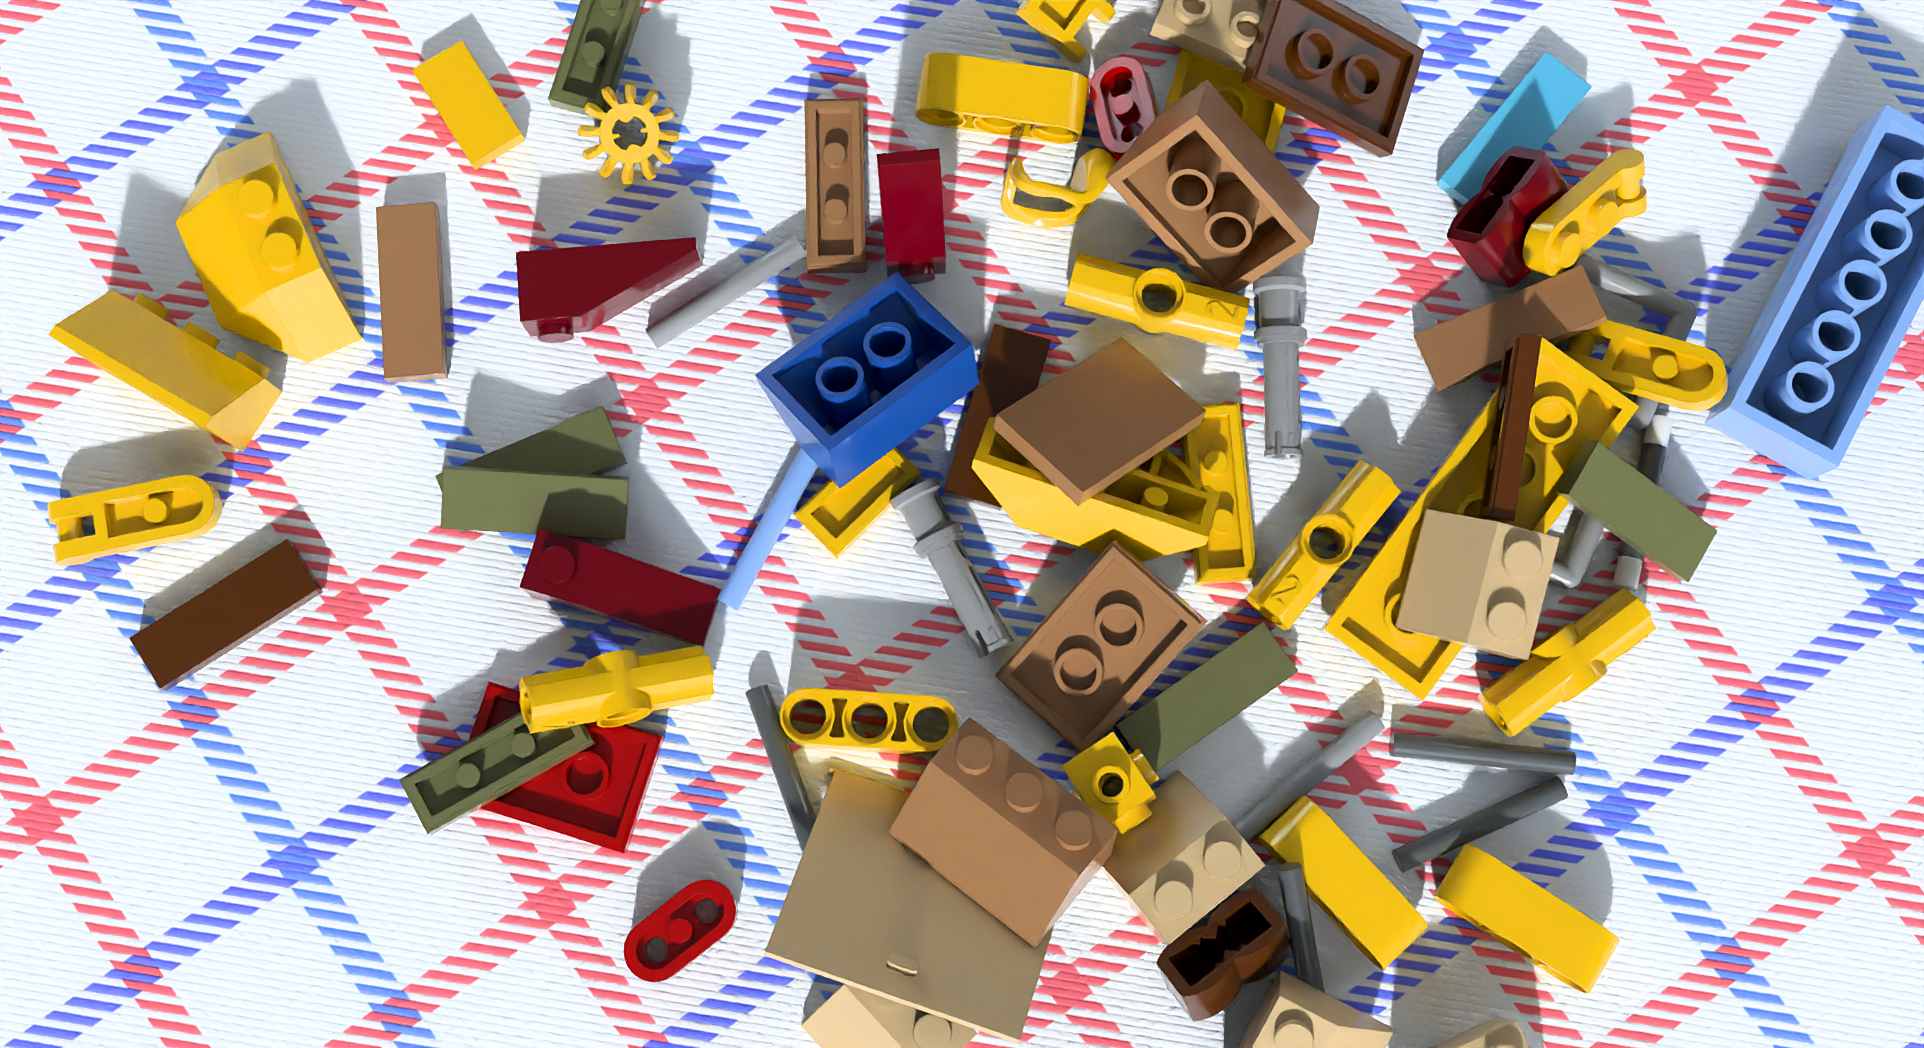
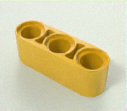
(1002, 98)
(844, 704)
(1344, 882)
(1526, 918)

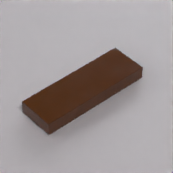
(1006, 375)
(1510, 428)
(226, 615)

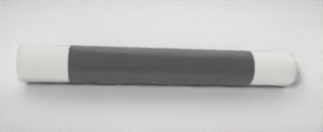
(1651, 466)

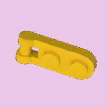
(1586, 213)
(1653, 365)
(133, 517)

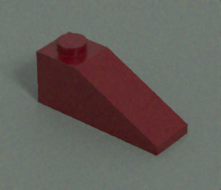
(912, 214)
(588, 285)
(619, 588)

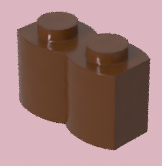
(1213, 961)

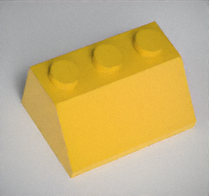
(172, 364)

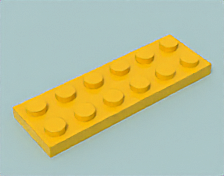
(1565, 411)

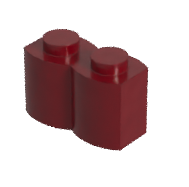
(1495, 221)

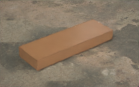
(835, 186)
(411, 292)
(1477, 339)

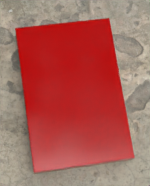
(589, 794)

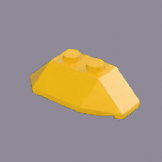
(264, 255)
(1149, 510)

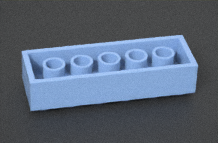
(1836, 306)

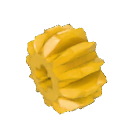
(623, 114)

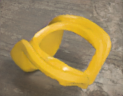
(1085, 187)

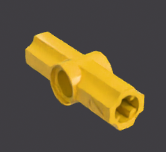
(1195, 311)
(1344, 516)
(1567, 662)
(615, 688)

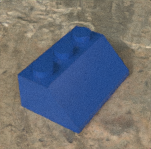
(870, 378)

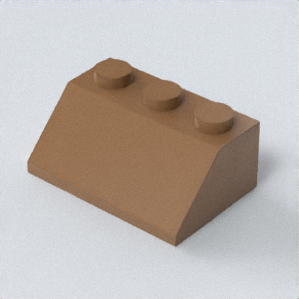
(1215, 192)
(1003, 831)

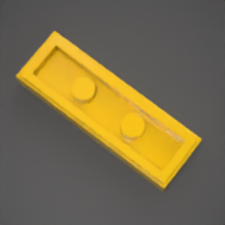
(1218, 460)

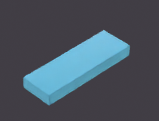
(1523, 120)

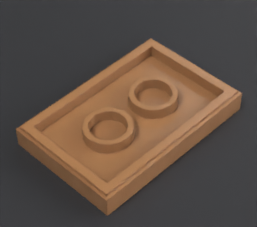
(1099, 420)
(1100, 647)

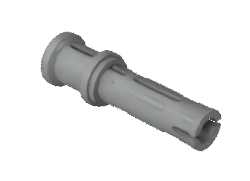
(1280, 339)
(940, 542)

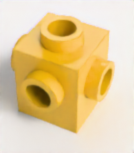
(1107, 761)

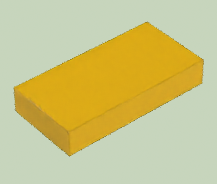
(468, 105)
(843, 514)

